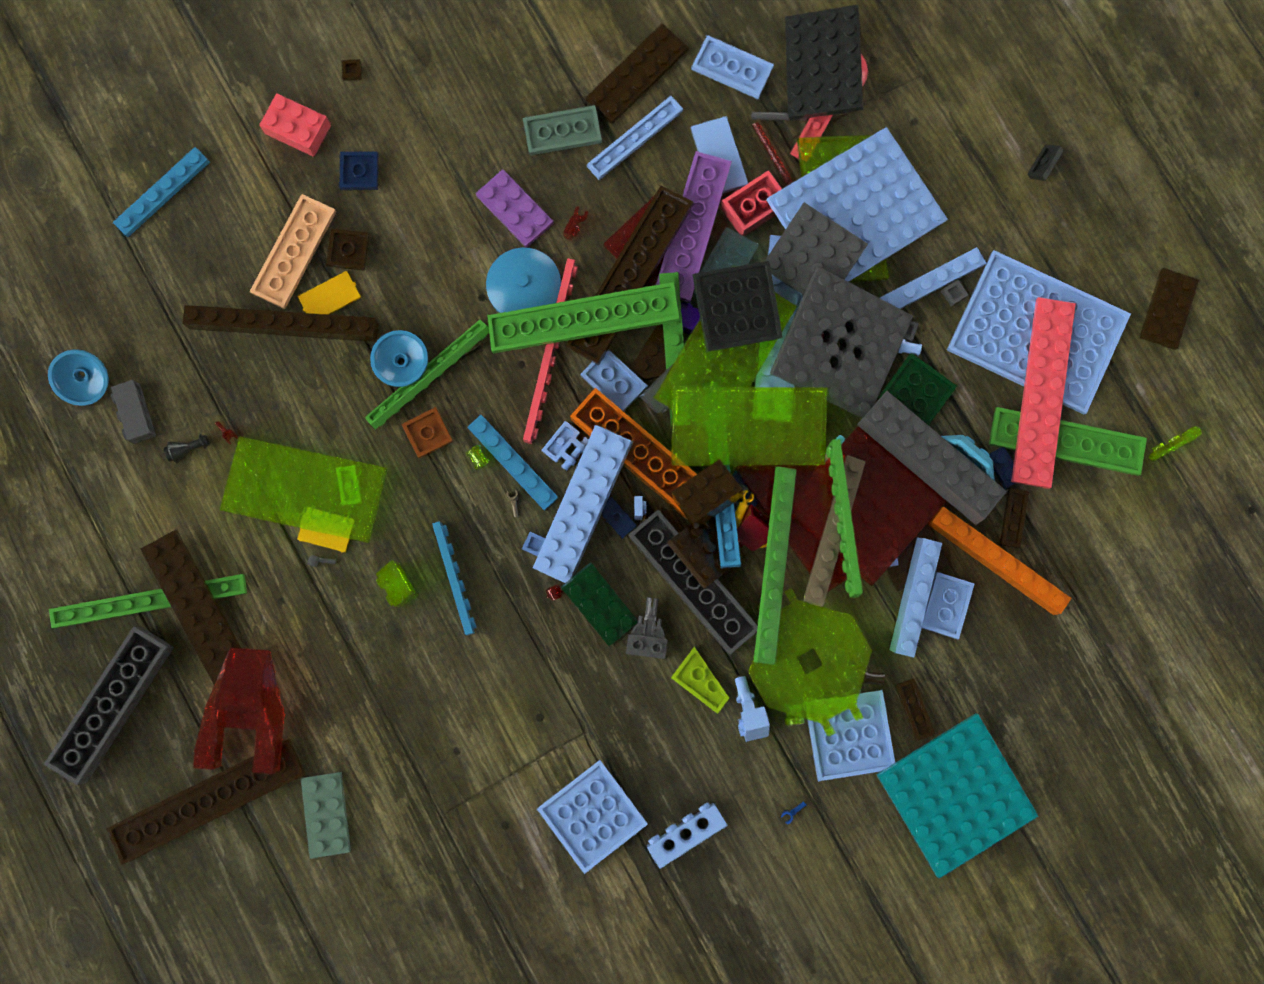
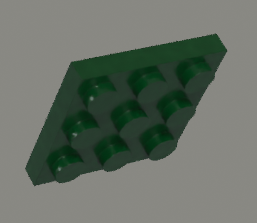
(920, 388)

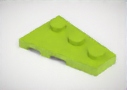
(699, 681)

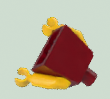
(751, 525)

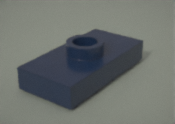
(617, 518)

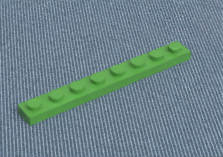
(672, 331)
(434, 369)
(845, 525)

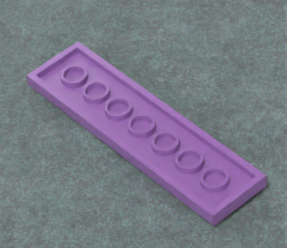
(688, 247)

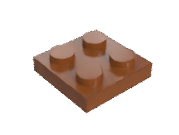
(427, 433)

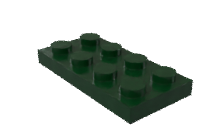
(599, 604)

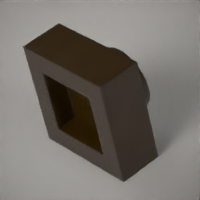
(351, 69)

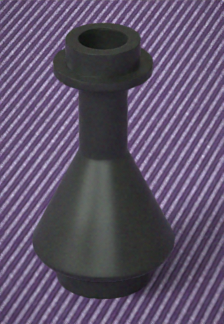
(177, 450)

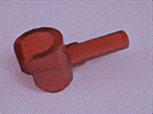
(227, 433)

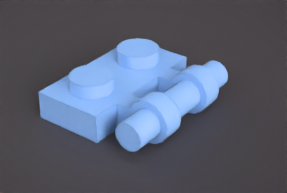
(561, 441)

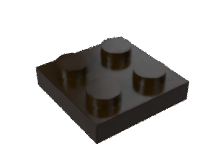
(347, 249)

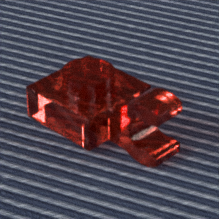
(573, 227)

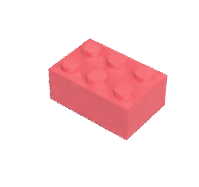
(295, 125)
(748, 206)

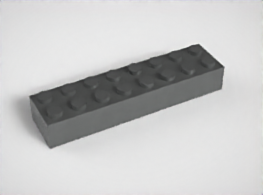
(932, 458)
(711, 605)
(109, 706)

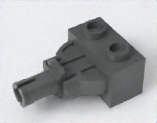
(648, 638)

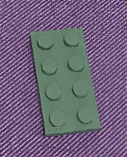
(562, 130)
(325, 815)

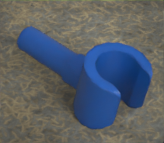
(792, 812)

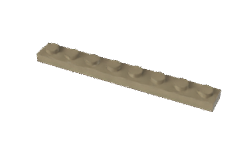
(830, 541)

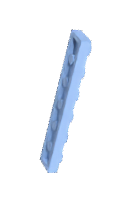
(635, 137)
(935, 279)

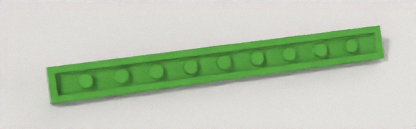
(775, 565)
(136, 603)

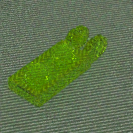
(1175, 443)

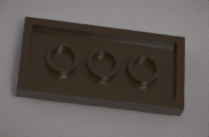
(1169, 308)

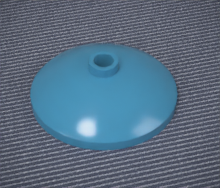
(390, 350)
(70, 385)

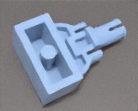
(753, 721)

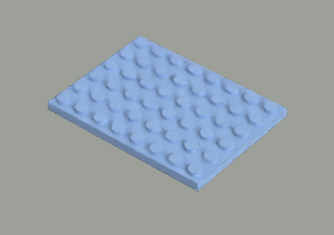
(868, 193)
(1000, 322)

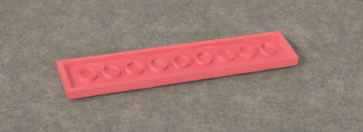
(1043, 393)

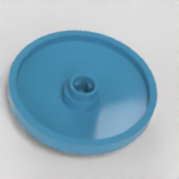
(522, 280)

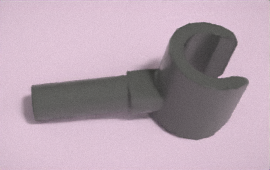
(314, 560)

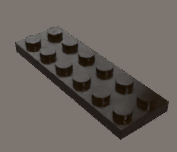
(637, 73)

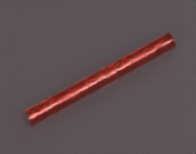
(772, 153)

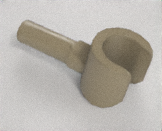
(513, 500)

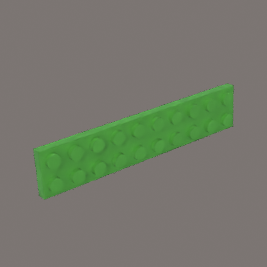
(583, 317)

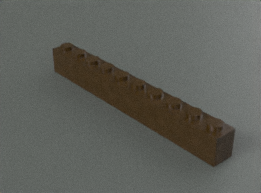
(280, 323)

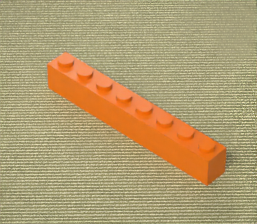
(999, 561)

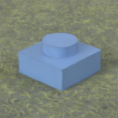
(533, 544)

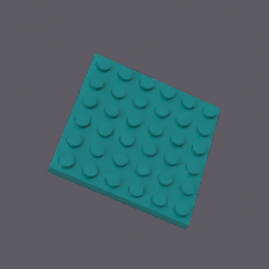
(957, 795)

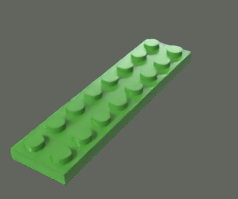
(1078, 443)

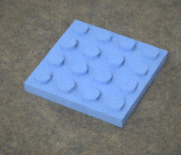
(856, 745)
(592, 816)

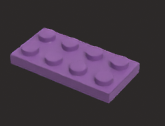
(514, 208)

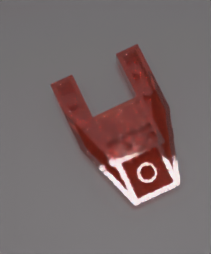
(243, 699)

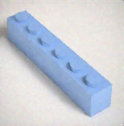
(915, 597)

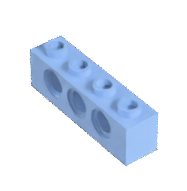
(664, 856)

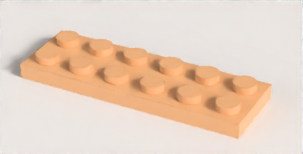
(293, 251)

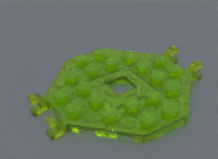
(826, 689)

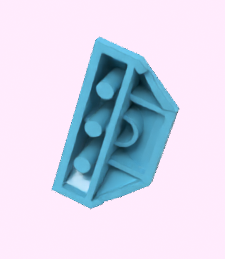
(977, 456)

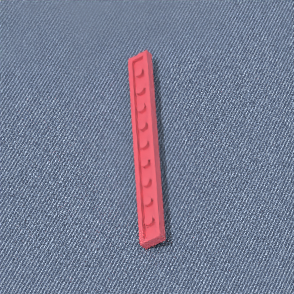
(548, 360)

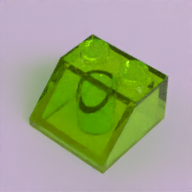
(396, 584)

